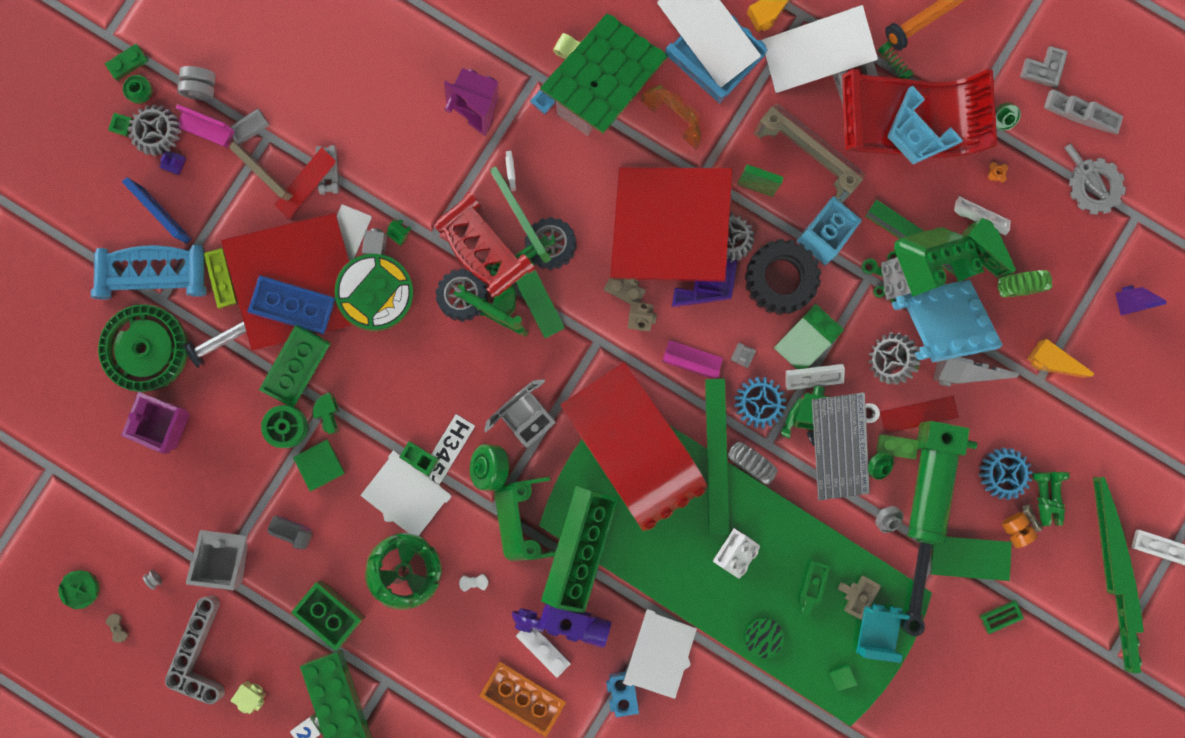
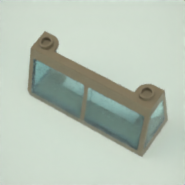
(781, 120)

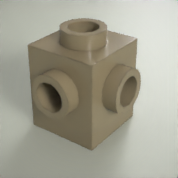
(641, 316)

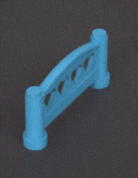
(189, 277)

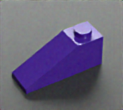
(1137, 300)

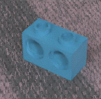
(627, 693)

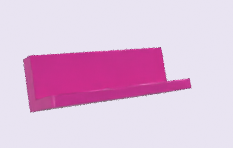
(205, 127)
(692, 360)

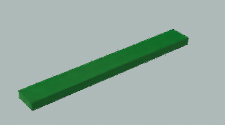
(717, 457)

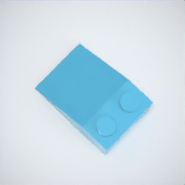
(829, 230)

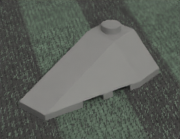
(964, 370)

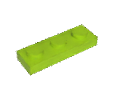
(220, 278)

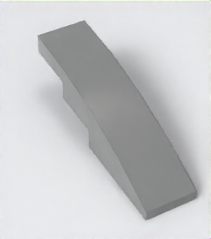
(1082, 112)

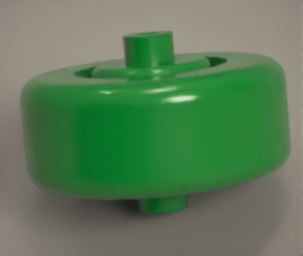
(489, 467)

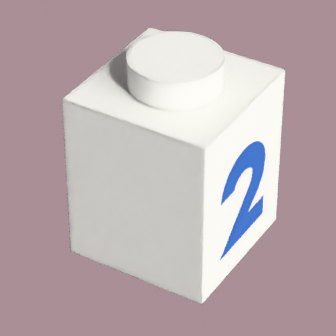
(307, 729)

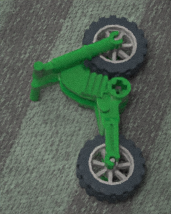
(505, 303)

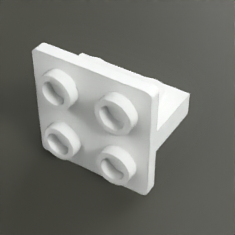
(736, 553)

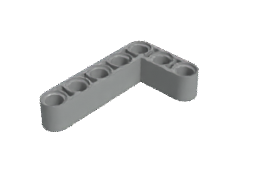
(192, 652)

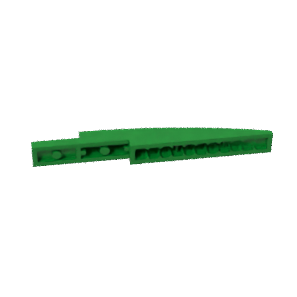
(1119, 575)

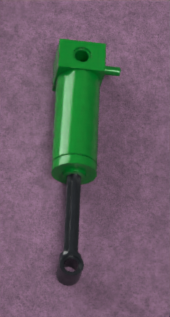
(932, 502)

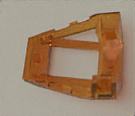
(656, 96)

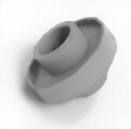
(889, 519)

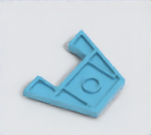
(914, 136)

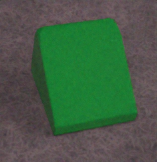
(843, 678)

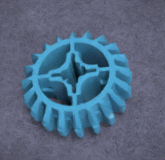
(761, 394)
(1018, 465)

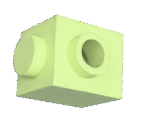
(249, 697)

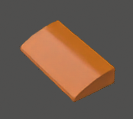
(522, 699)

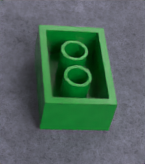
(328, 614)

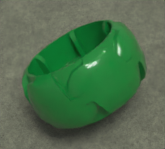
(422, 587)

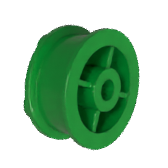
(295, 429)

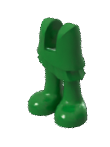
(1055, 505)

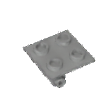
(894, 279)

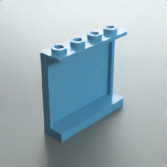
(687, 61)

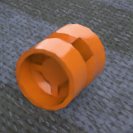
(1017, 523)

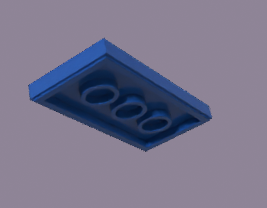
(157, 210)
(291, 305)

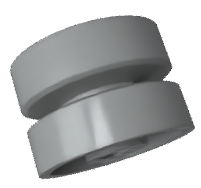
(196, 83)

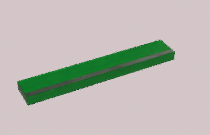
(896, 224)

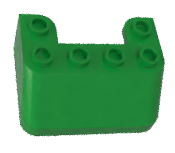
(926, 252)

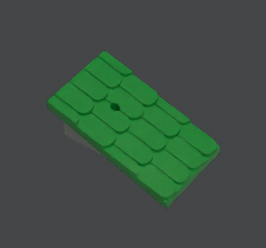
(602, 75)

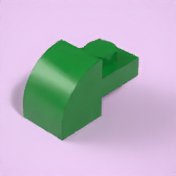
(324, 409)
(419, 458)

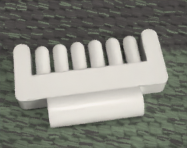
(510, 170)

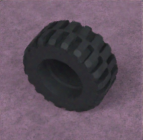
(798, 257)

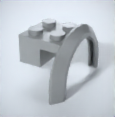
(524, 415)

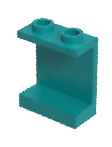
(880, 633)

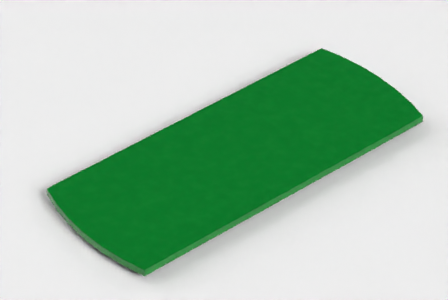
(678, 571)

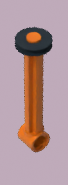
(899, 34)

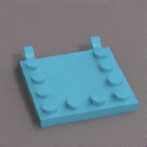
(950, 322)

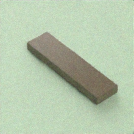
(260, 171)

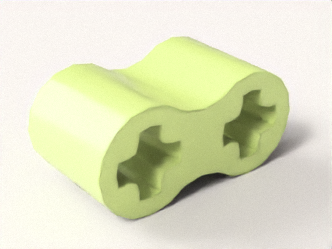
(565, 46)

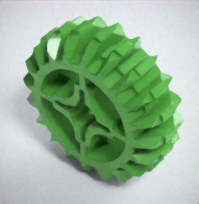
(1025, 283)

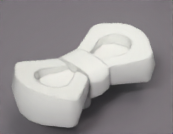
(466, 582)

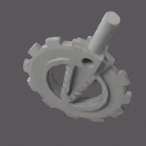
(1088, 174)

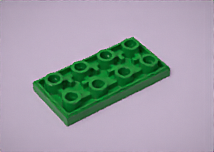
(972, 558)

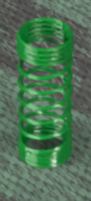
(883, 49)

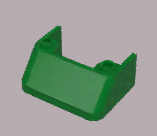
(509, 522)

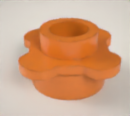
(993, 176)

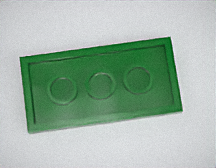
(294, 366)

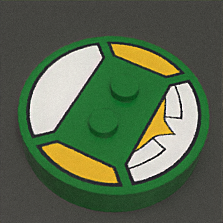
(374, 292)

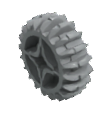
(141, 120)
(739, 232)
(884, 371)
(752, 462)

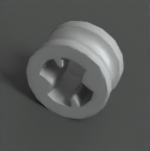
(152, 579)

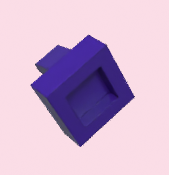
(172, 162)

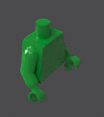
(802, 413)

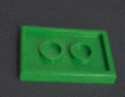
(760, 180)

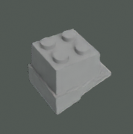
(218, 560)

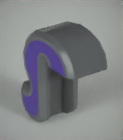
(290, 531)

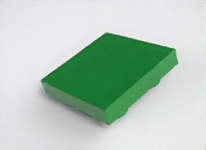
(319, 465)

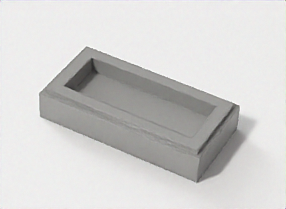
(249, 126)

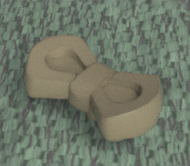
(1031, 517)
(119, 634)

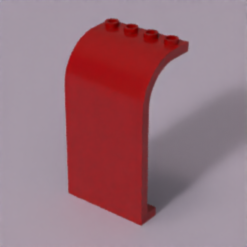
(962, 104)
(635, 446)

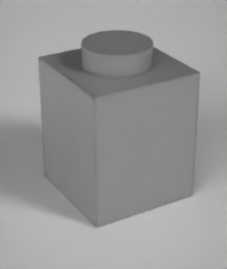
(374, 242)

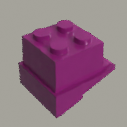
(473, 98)
(155, 423)

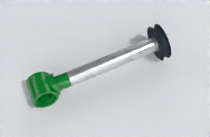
(196, 353)

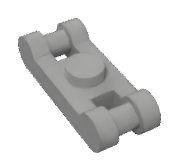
(333, 173)

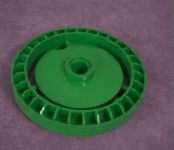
(129, 343)

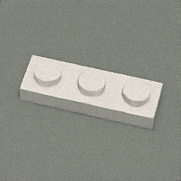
(975, 212)
(815, 377)
(1159, 546)
(544, 651)

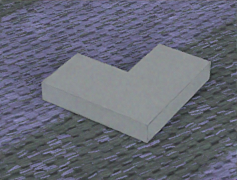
(1049, 71)

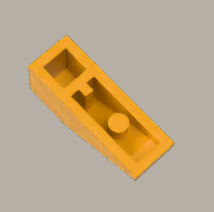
(765, 13)
(1051, 358)

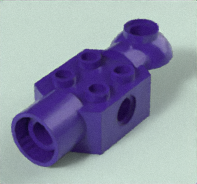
(583, 625)

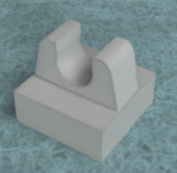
(743, 355)

